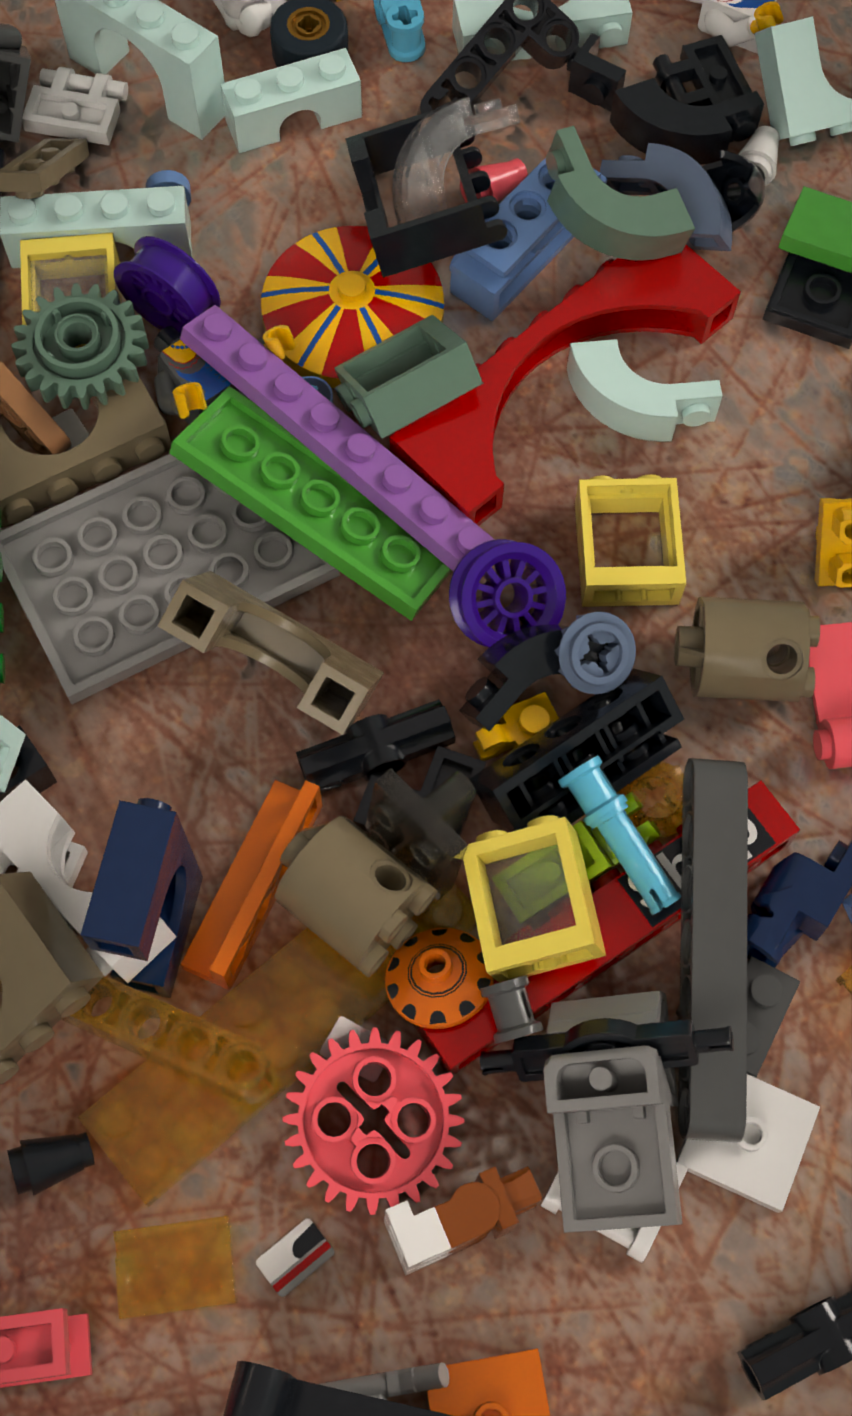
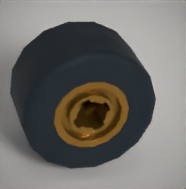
(307, 30)

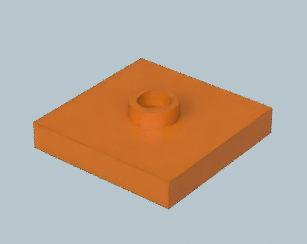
(494, 1387)

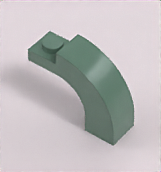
(607, 219)

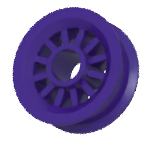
(165, 284)
(478, 563)

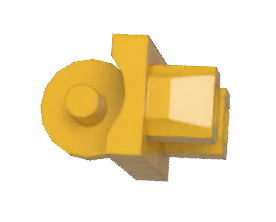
(834, 543)

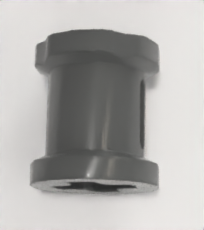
(511, 1009)

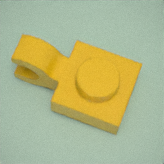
(516, 726)

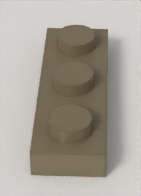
(42, 166)

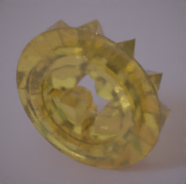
(665, 817)

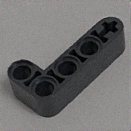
(514, 35)
(272, 1392)

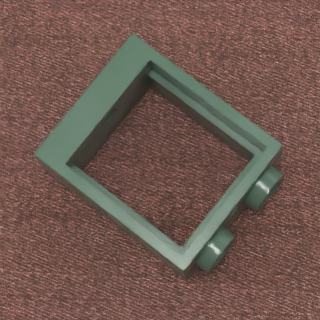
(407, 376)

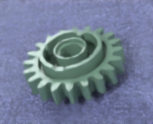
(111, 353)

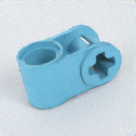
(402, 28)

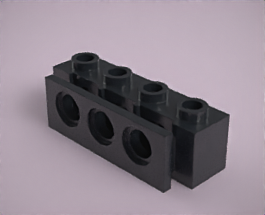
(619, 726)

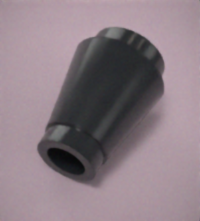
(48, 1161)

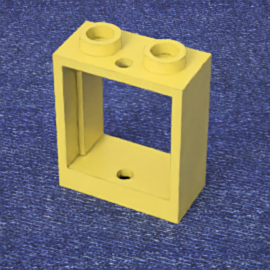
(636, 583)

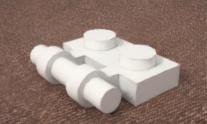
(74, 105)

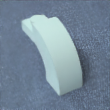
(633, 403)

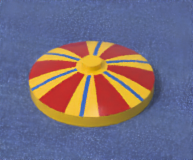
(339, 301)

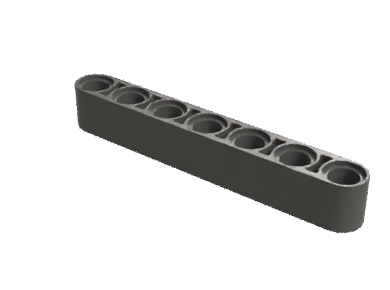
(714, 945)

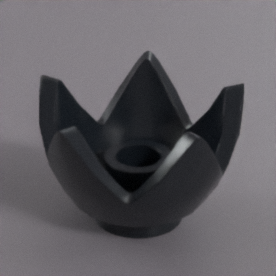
(739, 185)

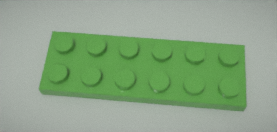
(307, 500)

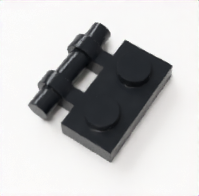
(709, 68)

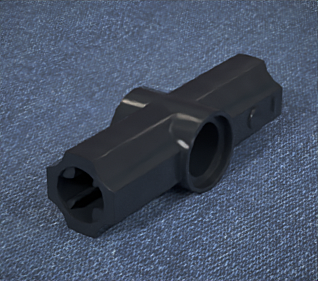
(376, 746)
(812, 1343)

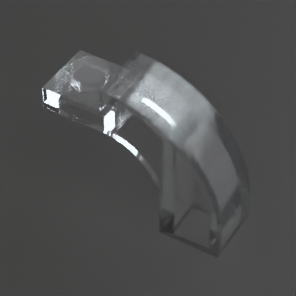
(426, 151)

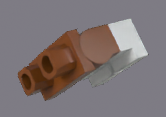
(462, 1221)

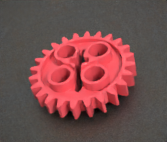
(409, 1083)

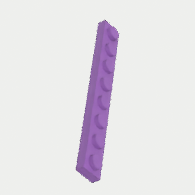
(333, 436)

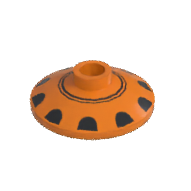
(441, 997)

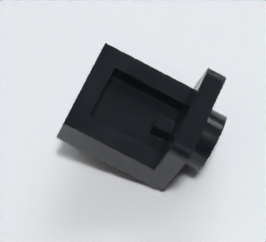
(592, 76)

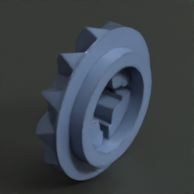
(615, 659)

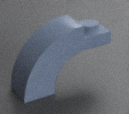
(671, 169)

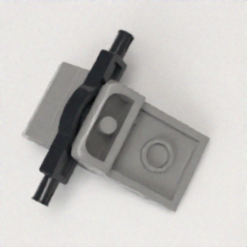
(610, 1101)

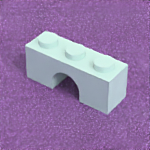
(262, 101)

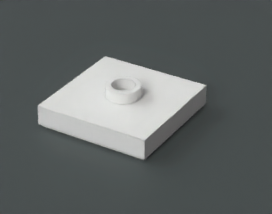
(769, 1153)

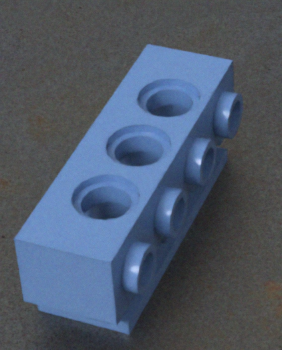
(498, 272)

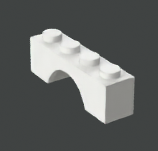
(37, 842)

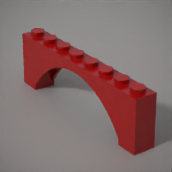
(662, 295)

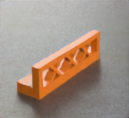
(250, 885)

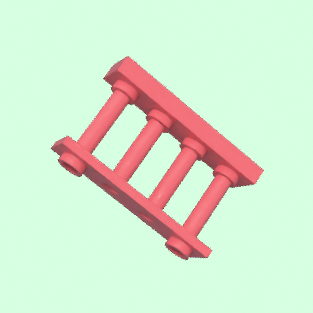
(44, 1347)

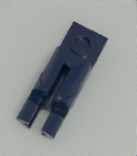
(797, 901)

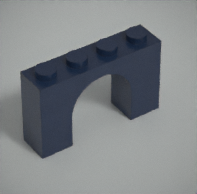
(142, 878)

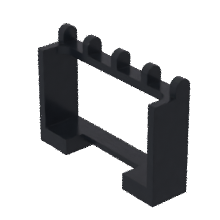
(432, 235)

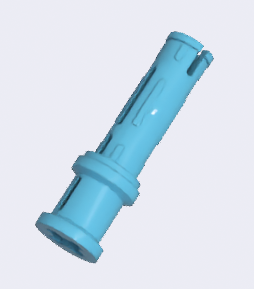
(606, 811)

